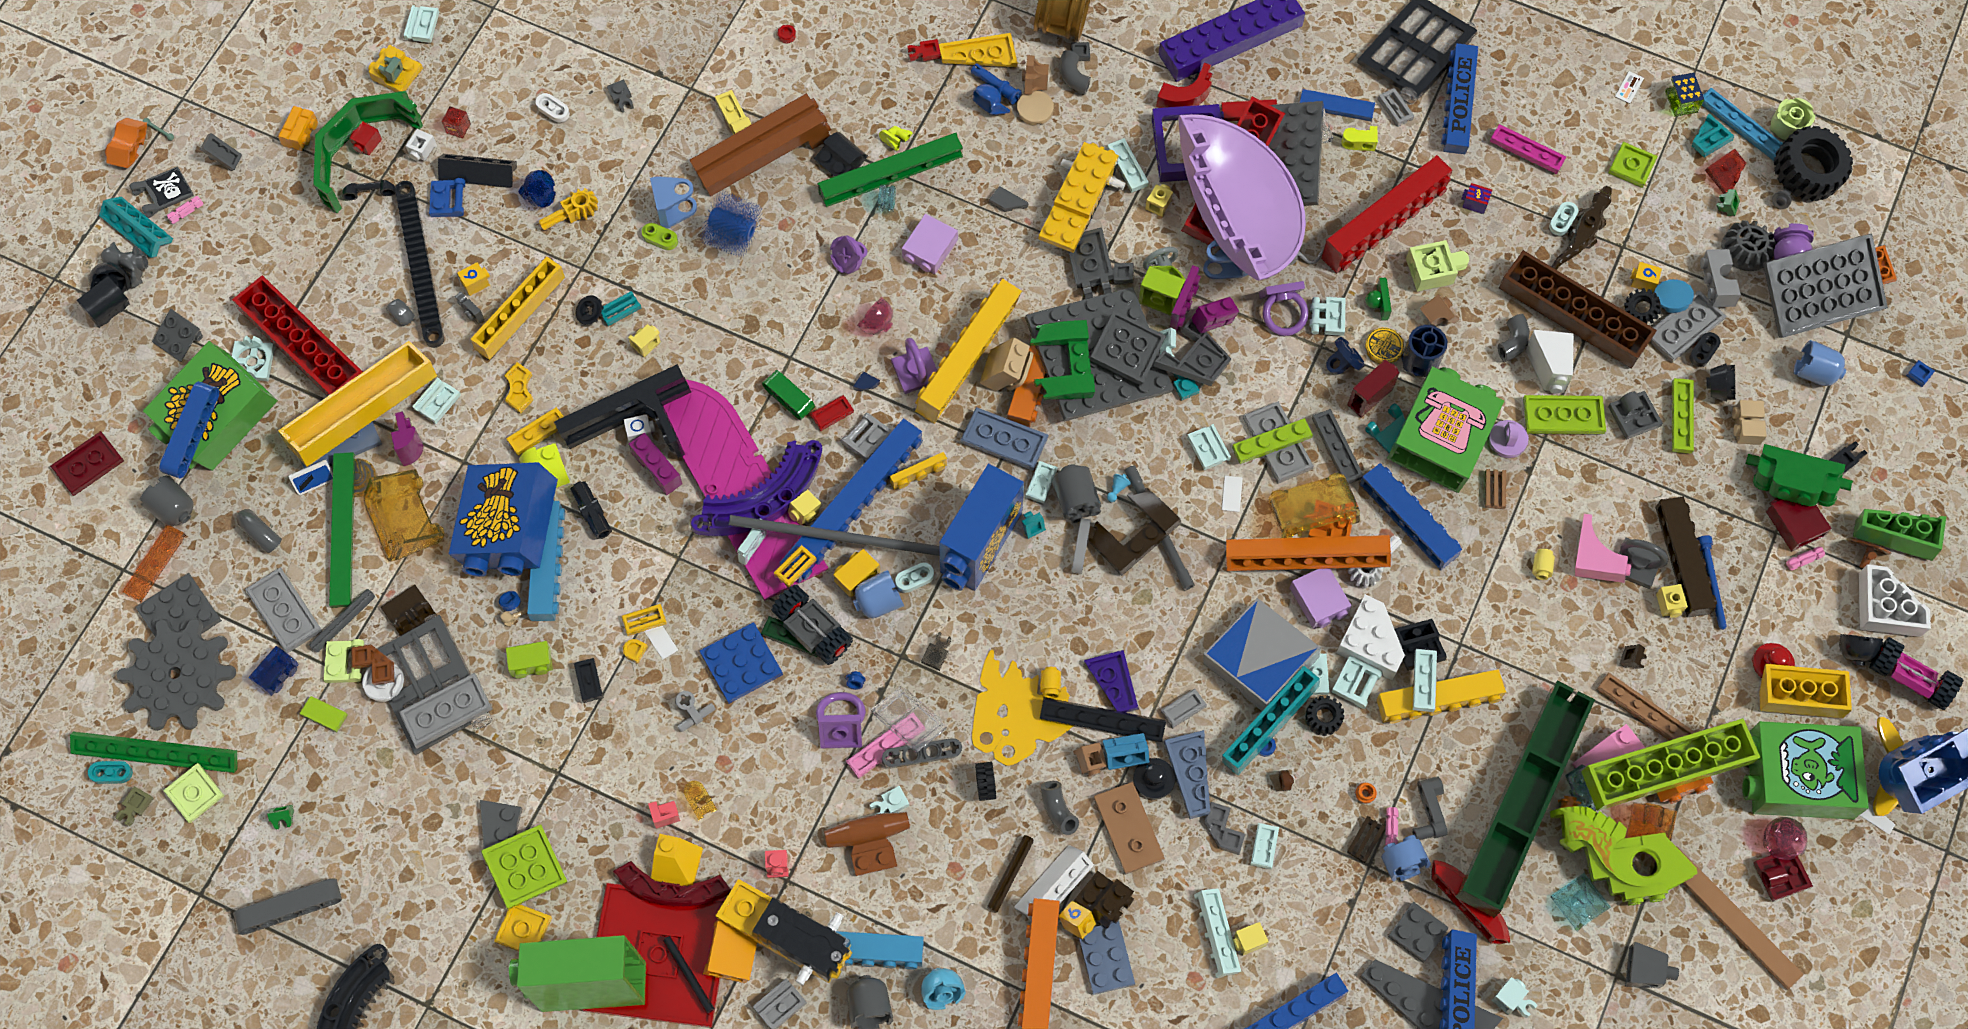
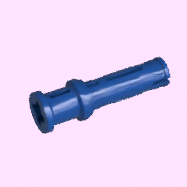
(1003, 87)

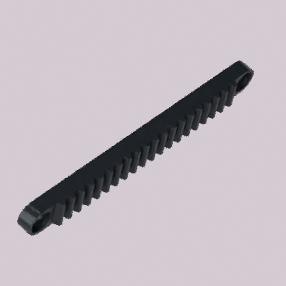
(419, 264)

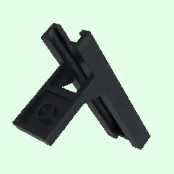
(636, 400)

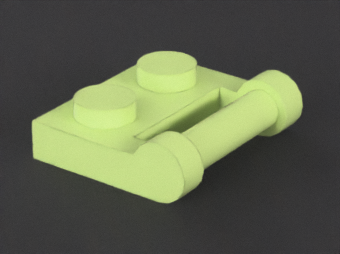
(337, 662)

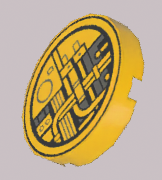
(1384, 344)

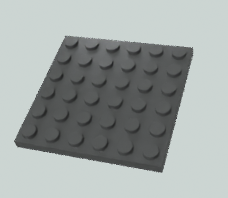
(1110, 388)

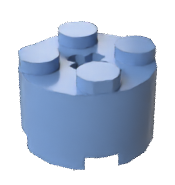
(1405, 858)

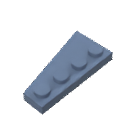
(1188, 761)

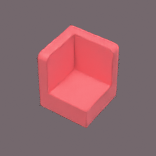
(664, 814)

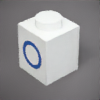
(637, 426)

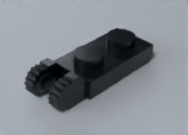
(1847, 458)

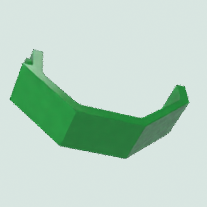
(344, 122)

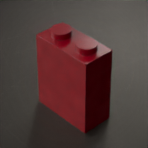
(1373, 388)
(1797, 522)

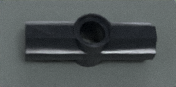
(591, 510)

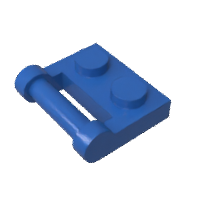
(441, 198)

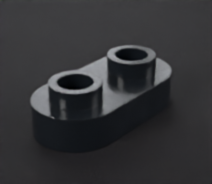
(1703, 350)

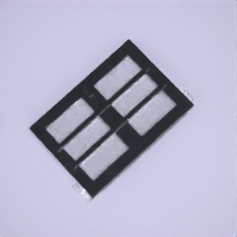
(1416, 48)

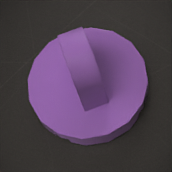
(847, 254)

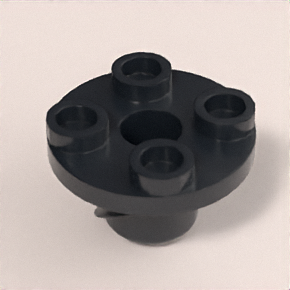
(1154, 779)

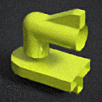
(891, 140)

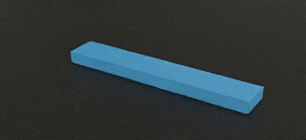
(1741, 123)

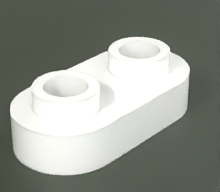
(553, 109)

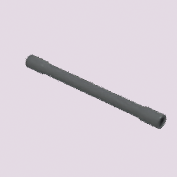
(1181, 572)

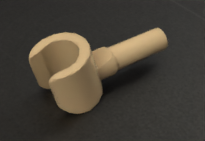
(509, 619)

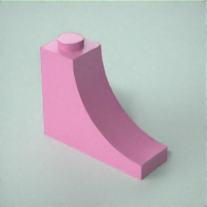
(1596, 560)

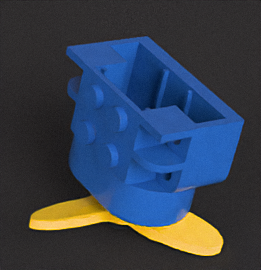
(1920, 771)

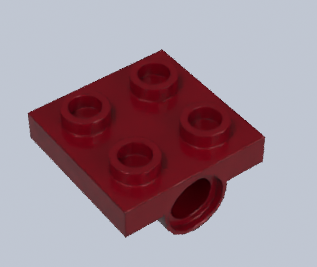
(1782, 876)

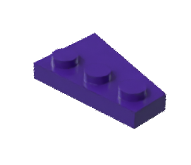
(1114, 679)

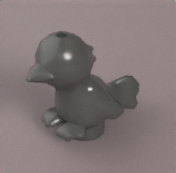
(131, 262)

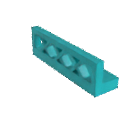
(132, 227)

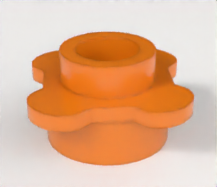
(1569, 801)

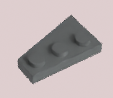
(498, 822)

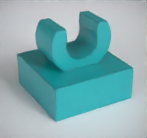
(1033, 524)

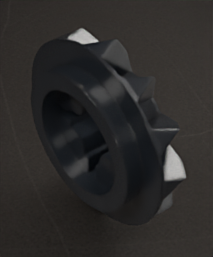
(582, 310)

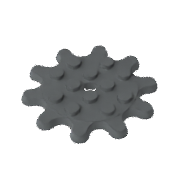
(192, 689)

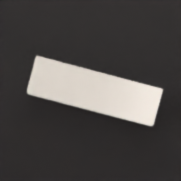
(1057, 879)

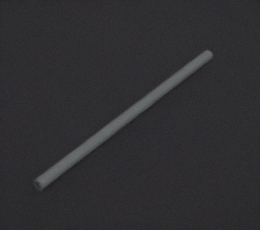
(834, 535)

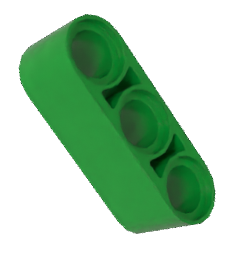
(788, 395)

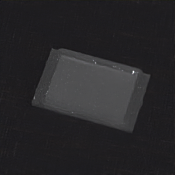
(909, 718)

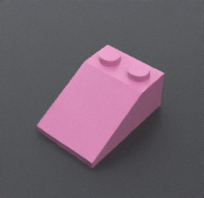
(1617, 744)

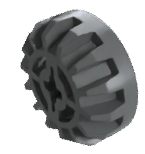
(1745, 250)

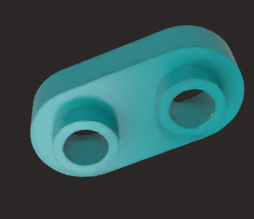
(111, 772)

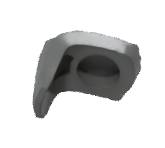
(400, 312)

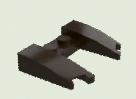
(1161, 525)

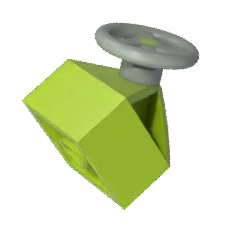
(1162, 281)

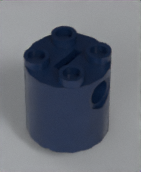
(1424, 349)

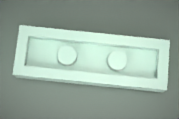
(1128, 166)
(1424, 680)

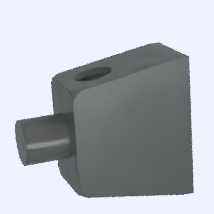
(1648, 967)

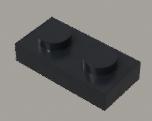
(588, 680)

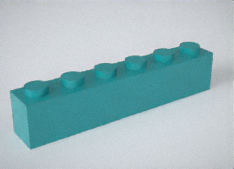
(1270, 720)

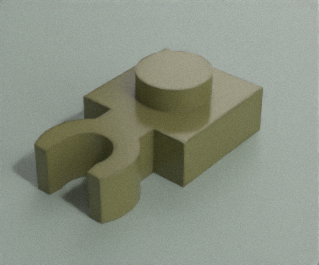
(135, 802)

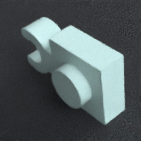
(892, 801)

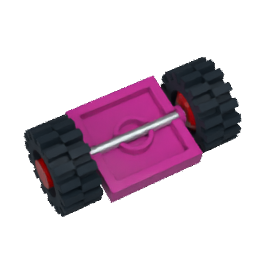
(1916, 675)

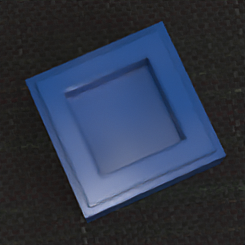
(1920, 373)

